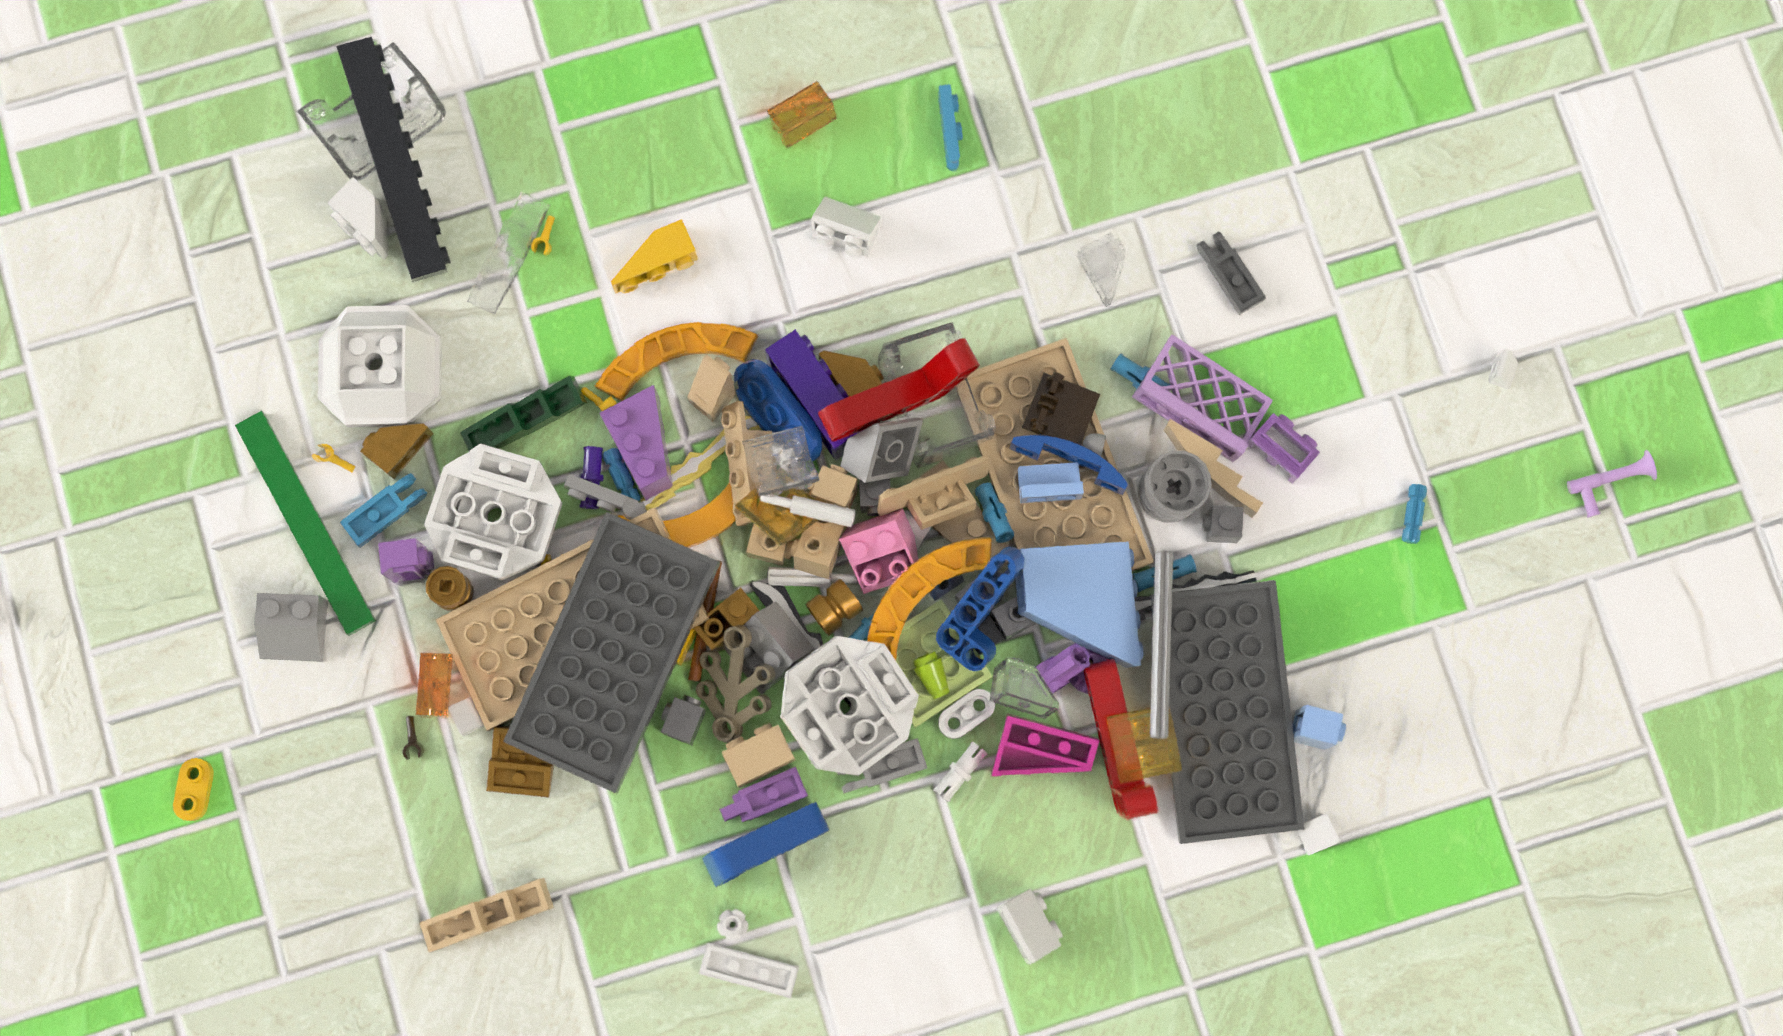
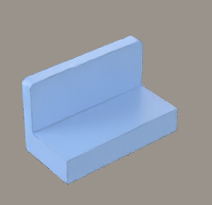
(1049, 482)

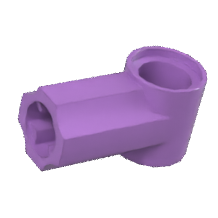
(1064, 666)

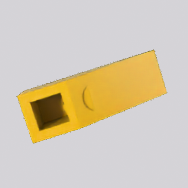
(661, 252)

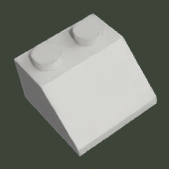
(1029, 926)

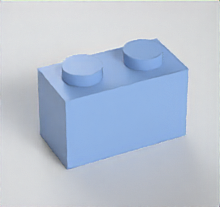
(1318, 727)

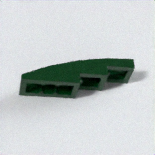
(525, 416)

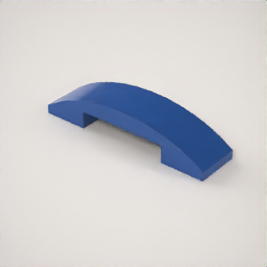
(1107, 476)

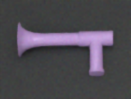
(1644, 466)

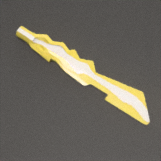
(694, 467)

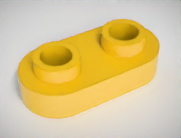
(195, 789)

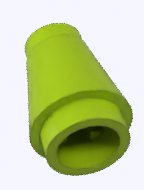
(931, 673)

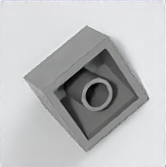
(882, 450)
(290, 626)

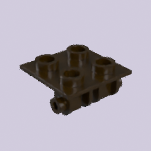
(1061, 409)

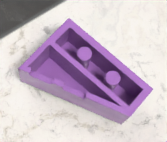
(640, 438)

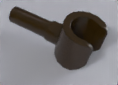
(412, 739)

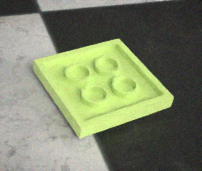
(918, 639)

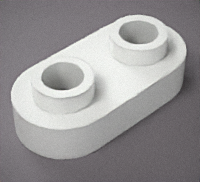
(966, 714)

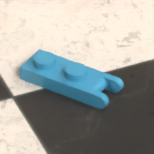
(951, 130)

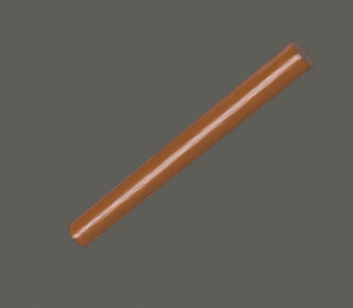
(700, 646)

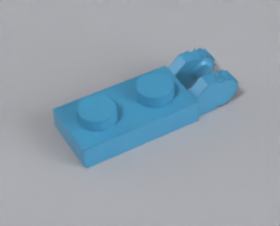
(381, 511)

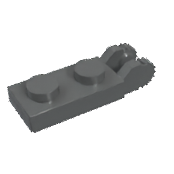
(1232, 275)

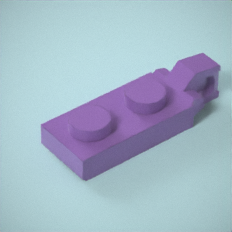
(766, 796)

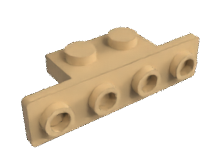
(735, 432)
(938, 495)

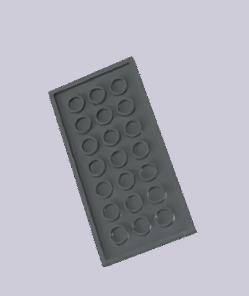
(611, 652)
(1231, 715)

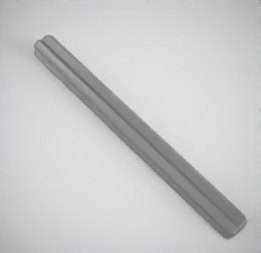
(1161, 645)

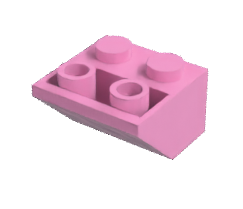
(880, 549)

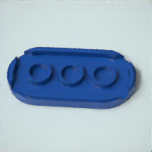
(773, 404)

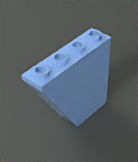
(1084, 597)

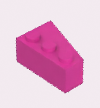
(1042, 748)

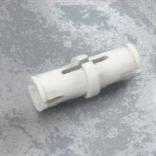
(960, 771)

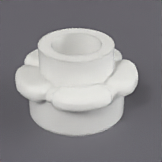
(724, 925)

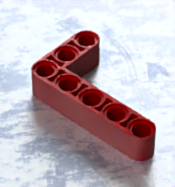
(901, 394)
(1107, 699)

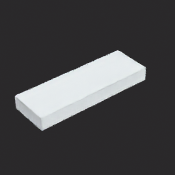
(749, 970)

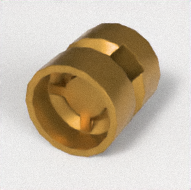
(449, 588)
(834, 607)

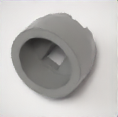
(1095, 443)

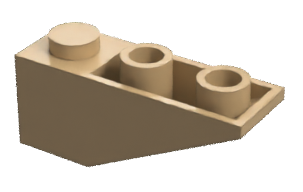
(712, 387)

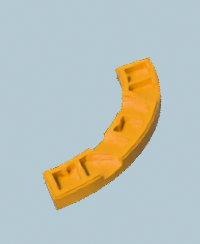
(671, 344)
(703, 523)
(919, 580)

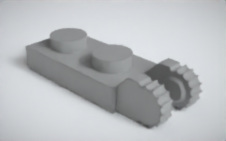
(606, 498)
(898, 763)

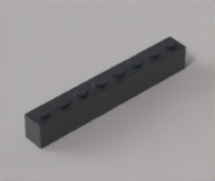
(392, 158)

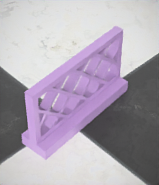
(1172, 407)

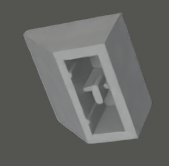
(774, 643)

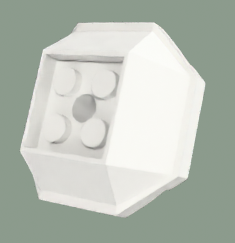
(403, 384)
(475, 486)
(878, 713)

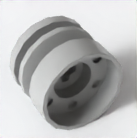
(1183, 472)

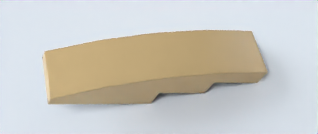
(1223, 479)
(486, 915)

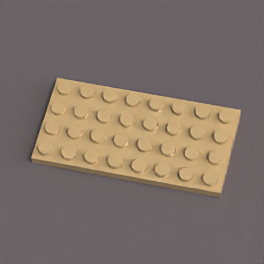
(1101, 514)
(506, 630)

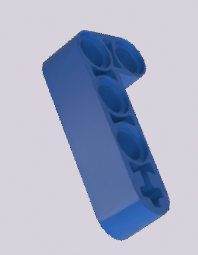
(982, 602)
(765, 844)

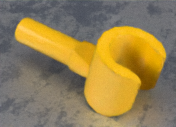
(544, 238)
(603, 405)
(331, 457)

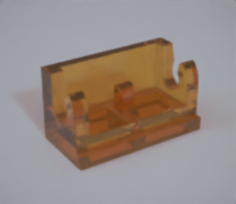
(802, 114)
(434, 685)

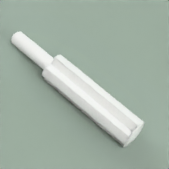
(814, 509)
(791, 577)

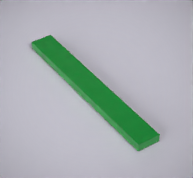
(305, 523)

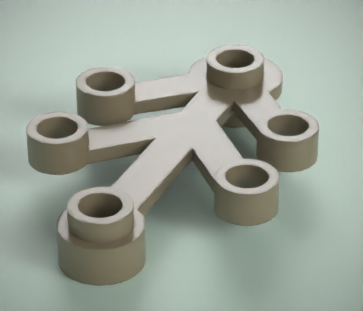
(731, 687)

